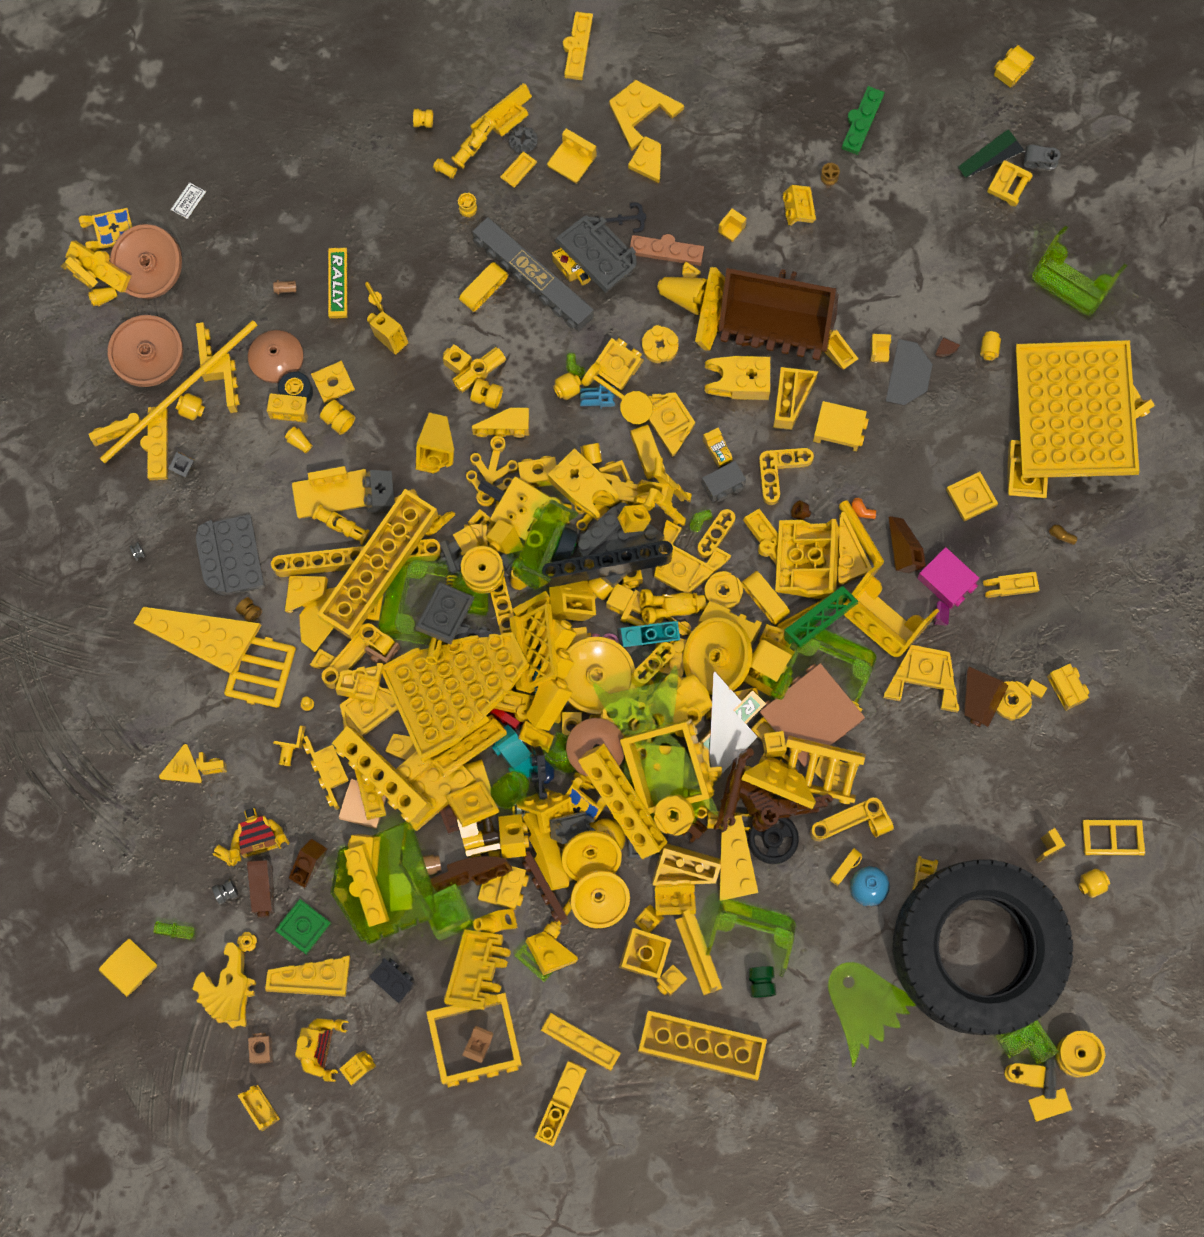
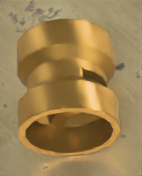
(249, 610)

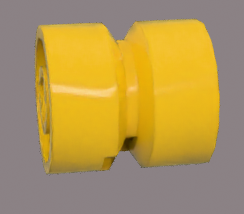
(493, 394)
(335, 414)

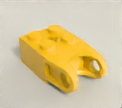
(736, 377)
(586, 487)

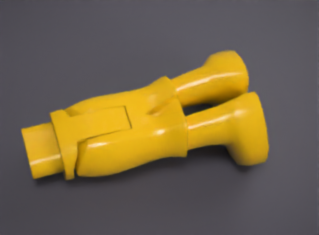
(671, 605)

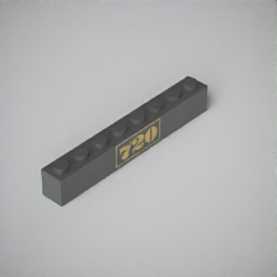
(533, 274)

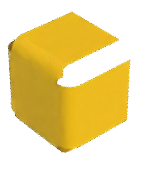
(771, 660)

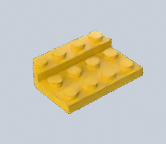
(432, 783)

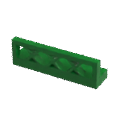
(818, 614)

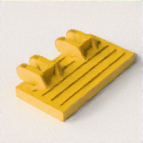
(474, 965)

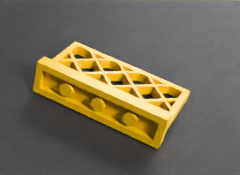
(523, 633)
(696, 950)

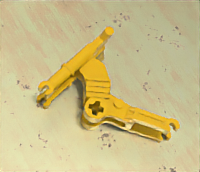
(648, 493)

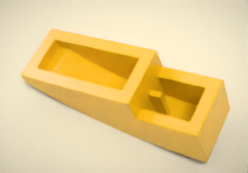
(839, 351)

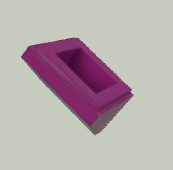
(942, 617)

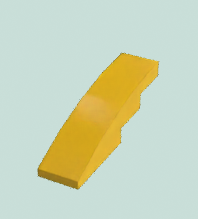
(548, 854)

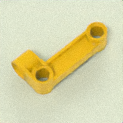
(355, 650)
(878, 821)

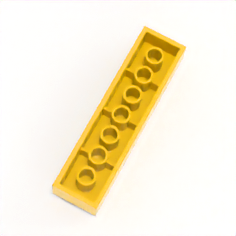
(378, 564)

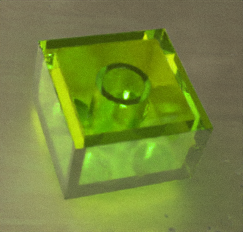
(451, 913)

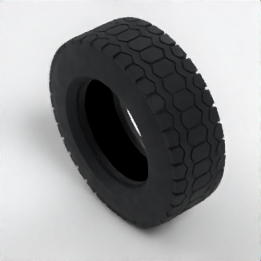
(1044, 934)

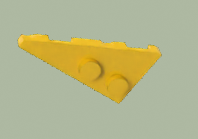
(851, 556)

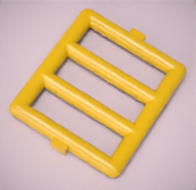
(280, 685)

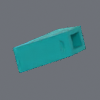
(648, 634)

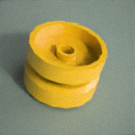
(472, 565)
(1092, 1054)

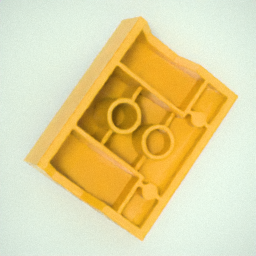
(807, 558)

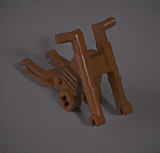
(757, 800)

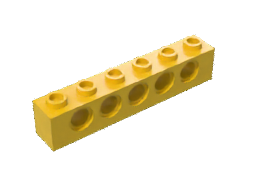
(622, 801)
(418, 805)

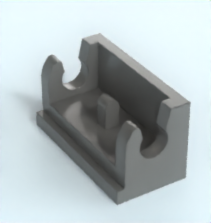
(568, 826)

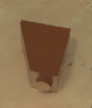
(982, 697)
(261, 888)

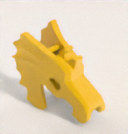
(228, 999)

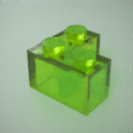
(1030, 1037)

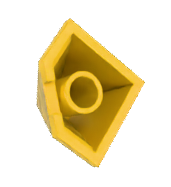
(434, 445)

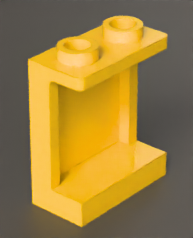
(841, 425)

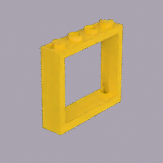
(695, 750)
(473, 1075)

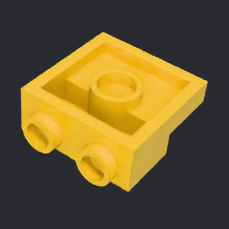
(619, 362)
(505, 890)

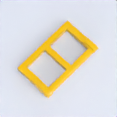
(1112, 824)

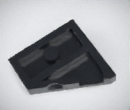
(538, 775)

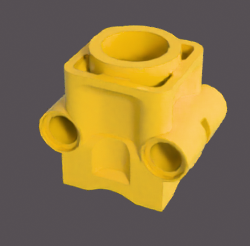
(691, 702)

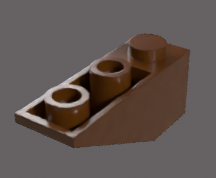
(906, 547)

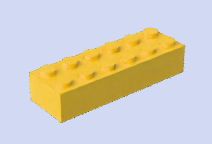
(702, 1046)

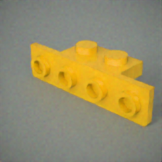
(508, 111)
(329, 768)

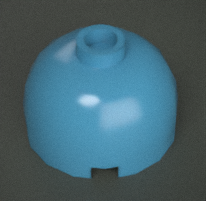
(869, 886)

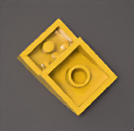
(1022, 486)

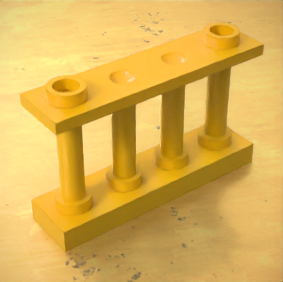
(834, 754)

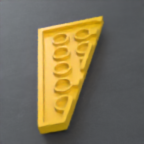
(206, 637)

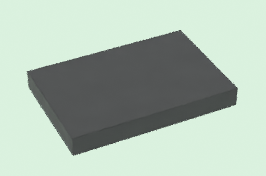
(445, 613)

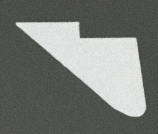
(728, 731)

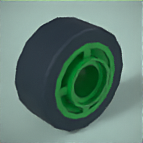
(565, 545)

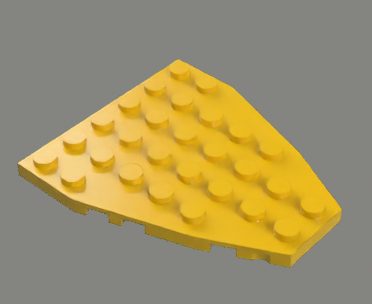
(454, 695)

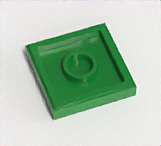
(303, 926)

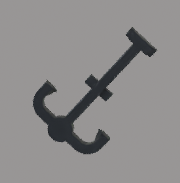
(641, 217)

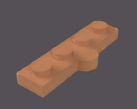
(667, 249)

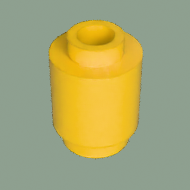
(990, 345)

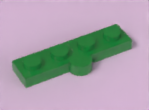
(862, 120)

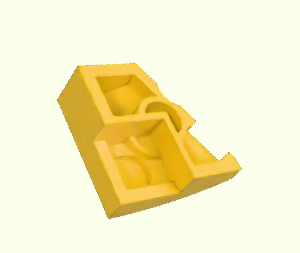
(360, 683)

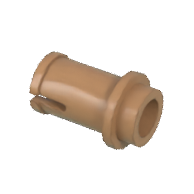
(286, 286)

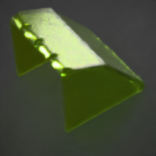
(402, 883)

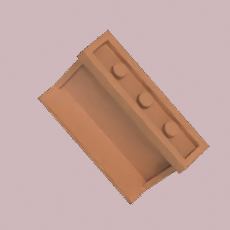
(813, 710)

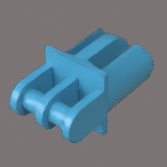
(593, 397)

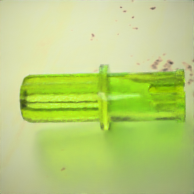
(174, 930)

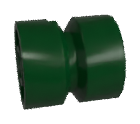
(762, 982)

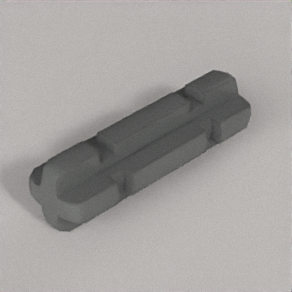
(1050, 1079)

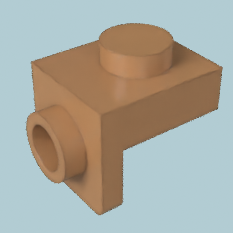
(478, 1044)

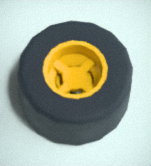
(296, 383)

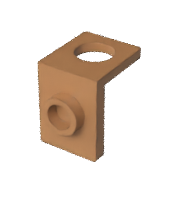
(378, 658)

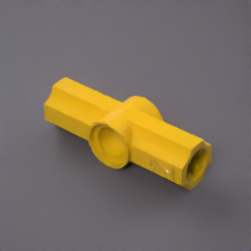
(487, 362)

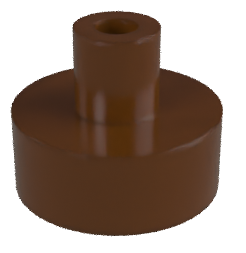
(800, 510)

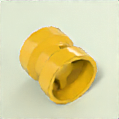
(423, 118)
(467, 200)

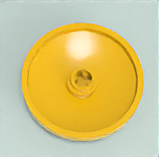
(721, 648)
(599, 663)

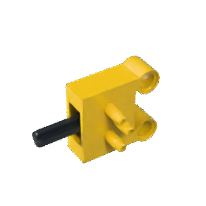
(516, 504)

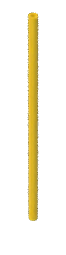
(177, 392)

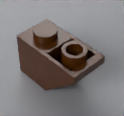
(307, 862)

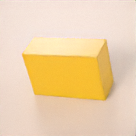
(1036, 688)

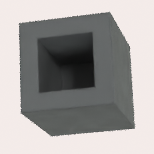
(181, 464)

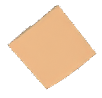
(353, 809)

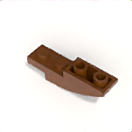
(476, 869)

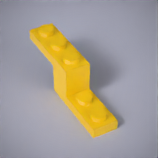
(221, 370)

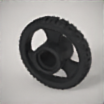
(773, 856)

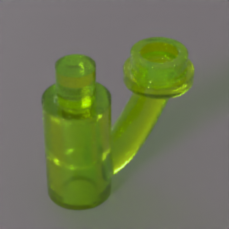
(782, 685)

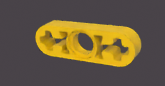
(704, 541)
(645, 665)

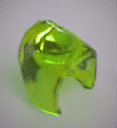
(558, 757)
(510, 789)

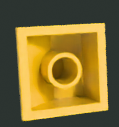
(644, 953)

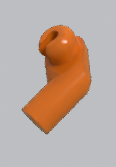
(861, 511)

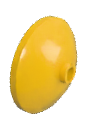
(604, 856)
(601, 910)

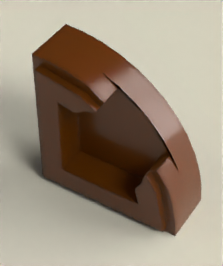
(946, 348)

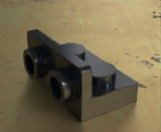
(392, 980)

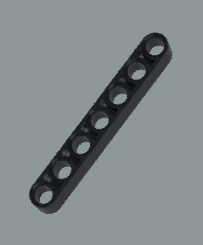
(614, 557)

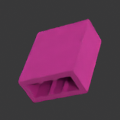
(948, 578)

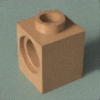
(266, 1056)

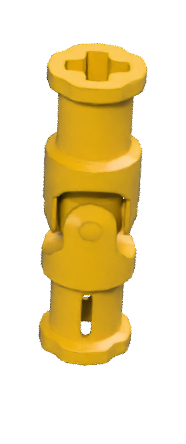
(475, 140)
(348, 528)

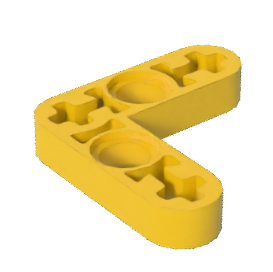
(777, 463)

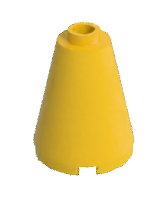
(684, 292)

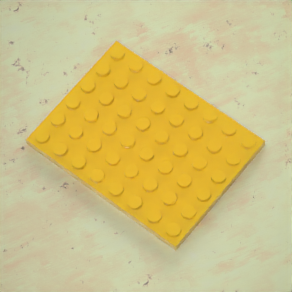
(1076, 409)

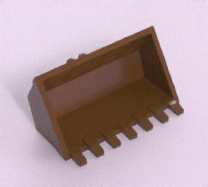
(778, 311)

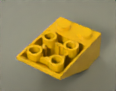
(572, 601)

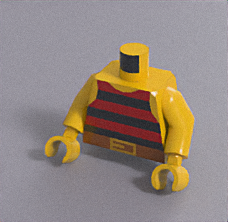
(256, 836)
(314, 1046)

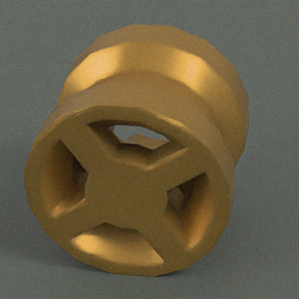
(833, 171)

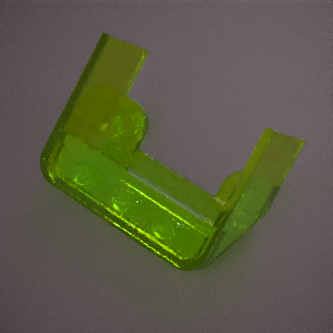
(1069, 283)
(541, 543)
(392, 620)
(861, 657)
(780, 925)

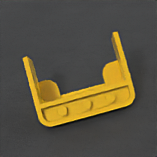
(880, 620)

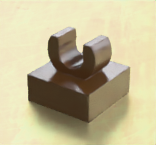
(697, 830)

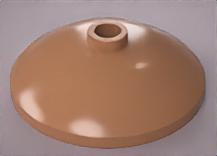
(274, 366)
(593, 732)

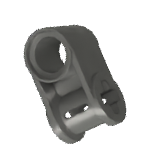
(1040, 156)

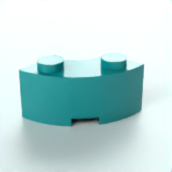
(514, 752)

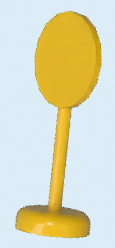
(635, 405)

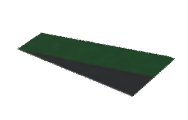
(996, 151)

